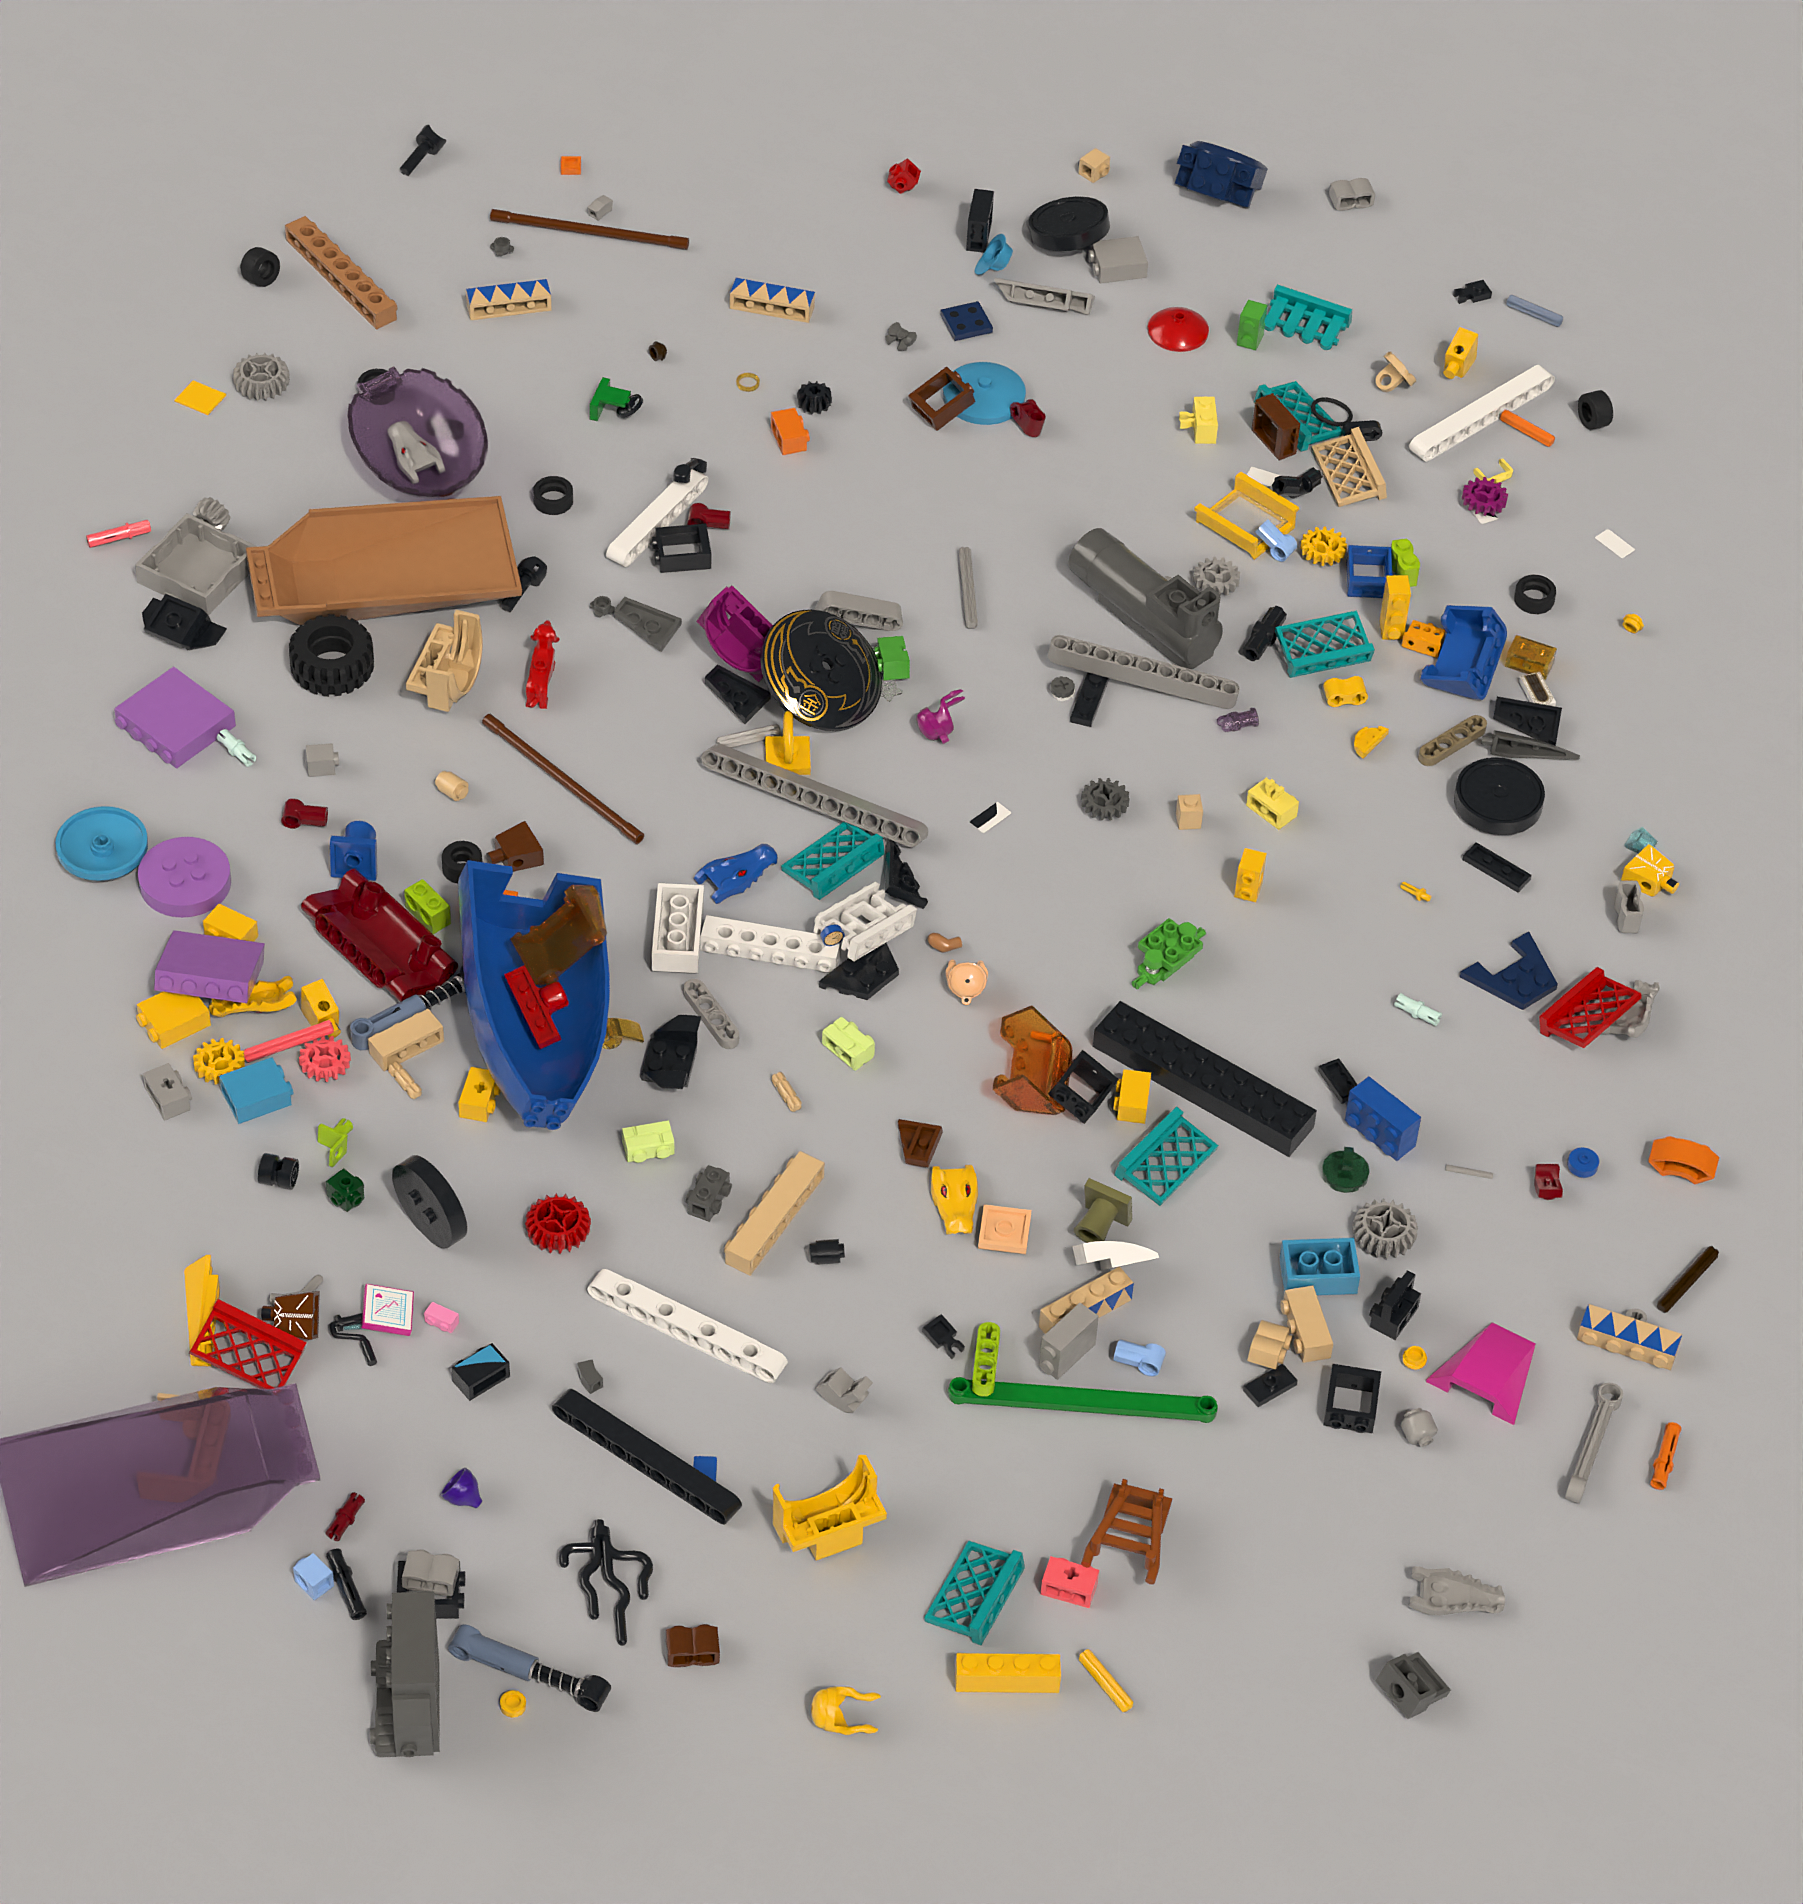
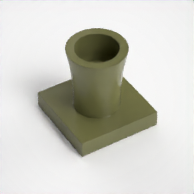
(1104, 1206)

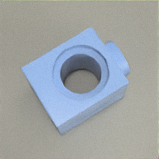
(313, 1576)

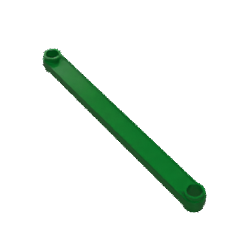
(1087, 1400)

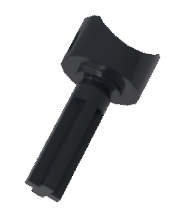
(427, 142)
(528, 577)

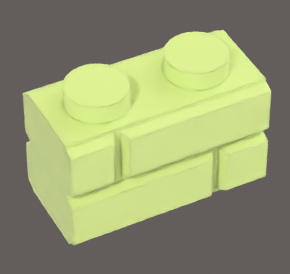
(848, 1043)
(648, 1141)

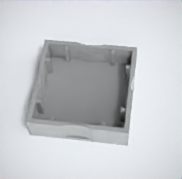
(195, 564)

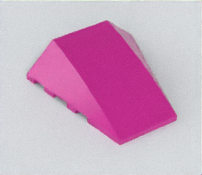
(1491, 1367)

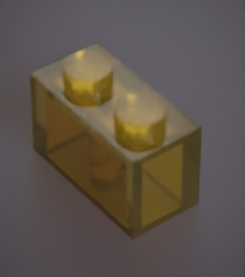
(1530, 656)

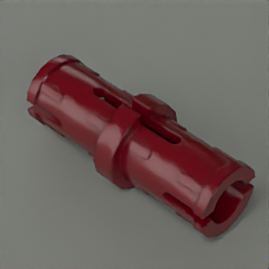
(345, 1516)

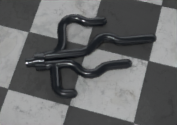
(604, 1551)

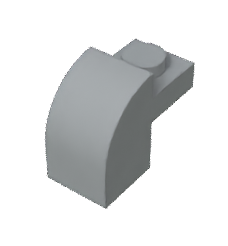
(843, 1391)

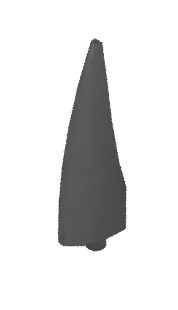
(1519, 746)

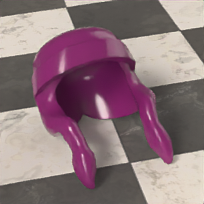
(938, 724)

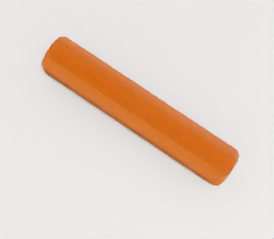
(1527, 428)

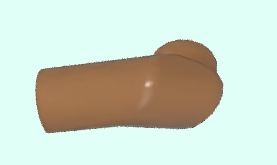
(943, 944)

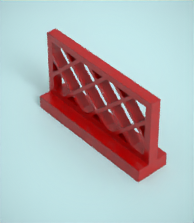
(1576, 1001)
(254, 1328)

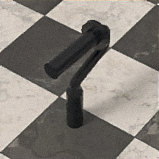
(365, 1344)

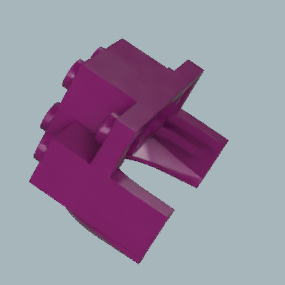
(740, 637)

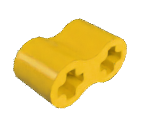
(1345, 691)

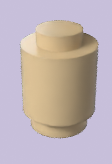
(452, 785)

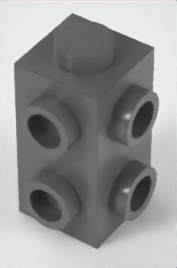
(708, 1193)

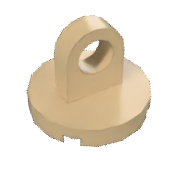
(1396, 371)

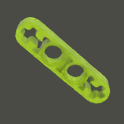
(984, 1358)

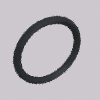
(1333, 423)

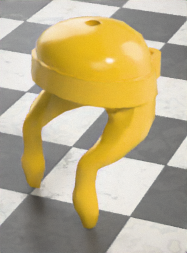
(829, 1716)

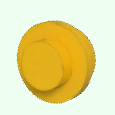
(1633, 623)
(1414, 1357)

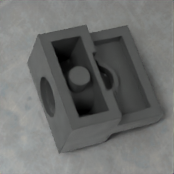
(1412, 1684)

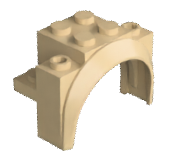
(445, 674)

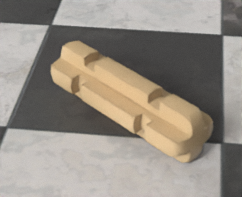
(405, 1080)
(786, 1091)

